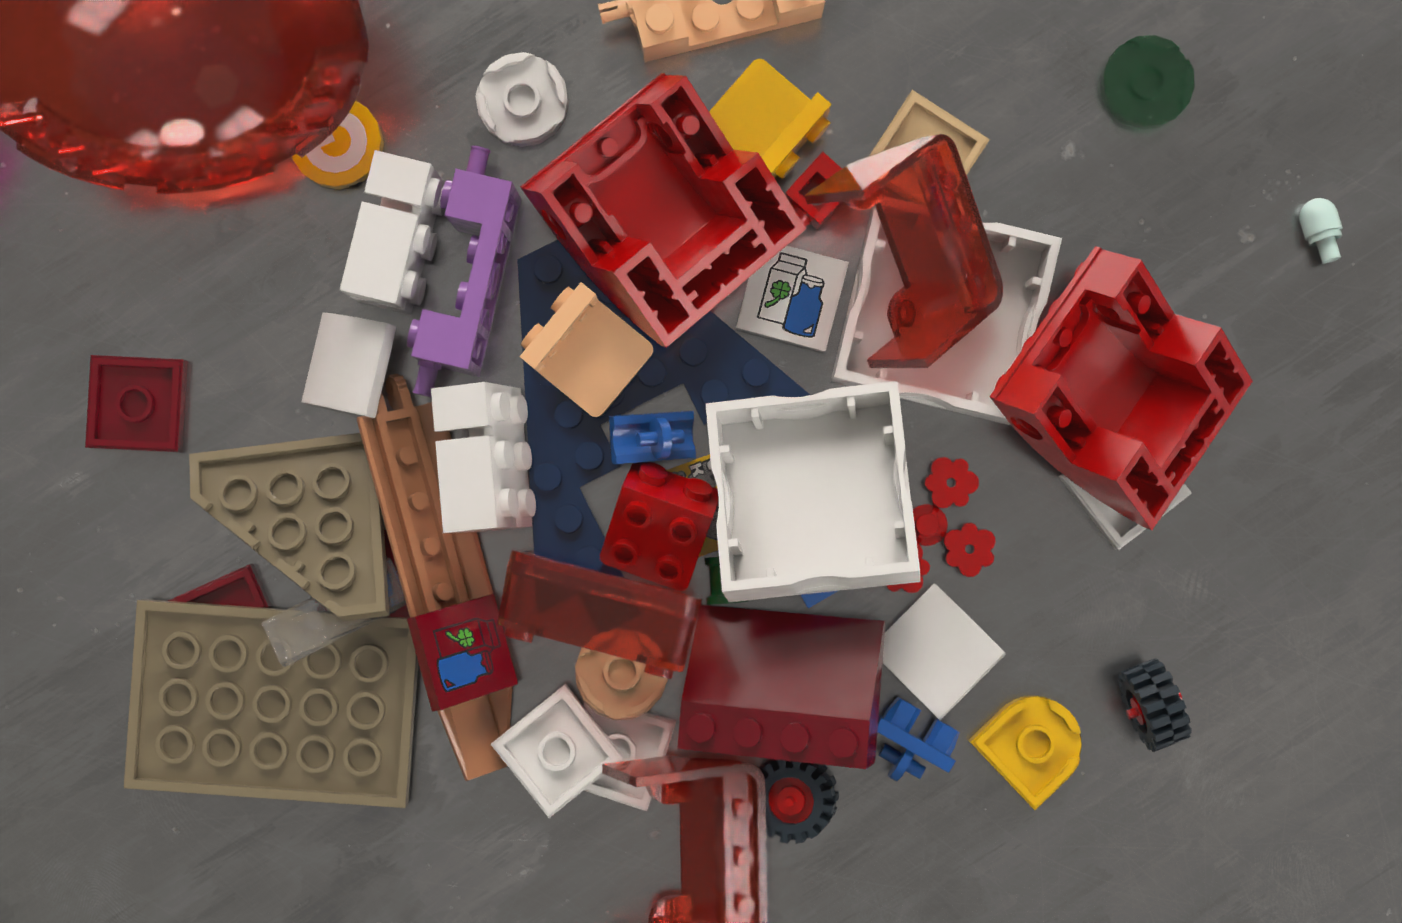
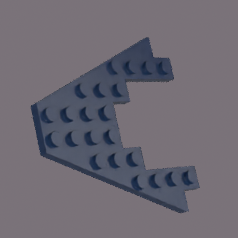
(570, 443)

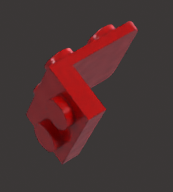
(659, 525)

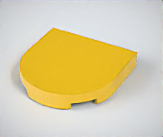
(1031, 746)

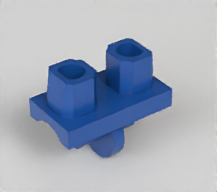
(651, 437)
(934, 748)

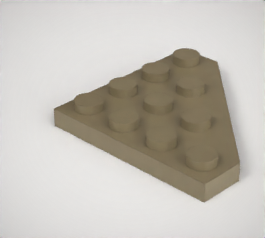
(306, 513)

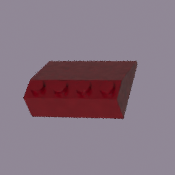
(783, 686)

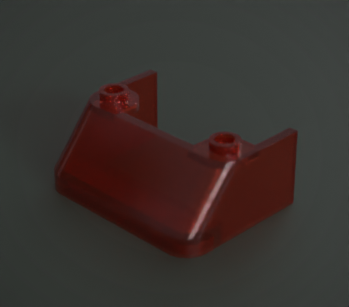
(934, 242)
(598, 612)
(719, 835)

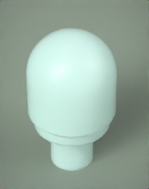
(1322, 227)

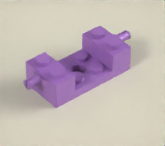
(480, 208)

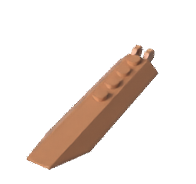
(431, 565)

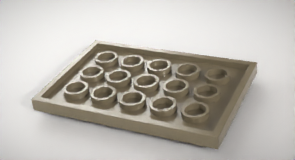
(231, 721)

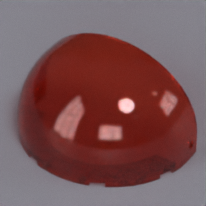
(176, 87)

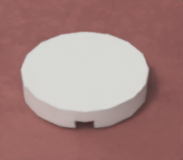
(522, 99)

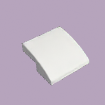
(349, 364)
(938, 651)

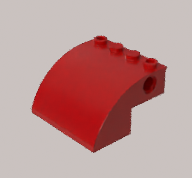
(664, 208)
(1121, 388)

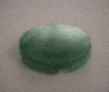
(1147, 82)

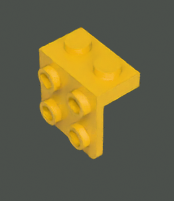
(770, 117)

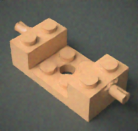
(688, 25)

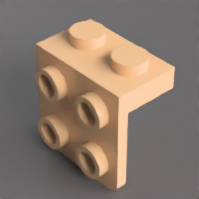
(586, 350)

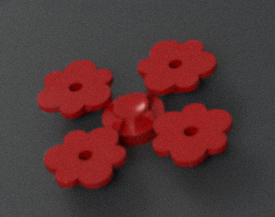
(932, 523)

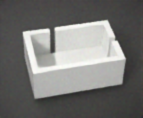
(396, 236)
(487, 473)

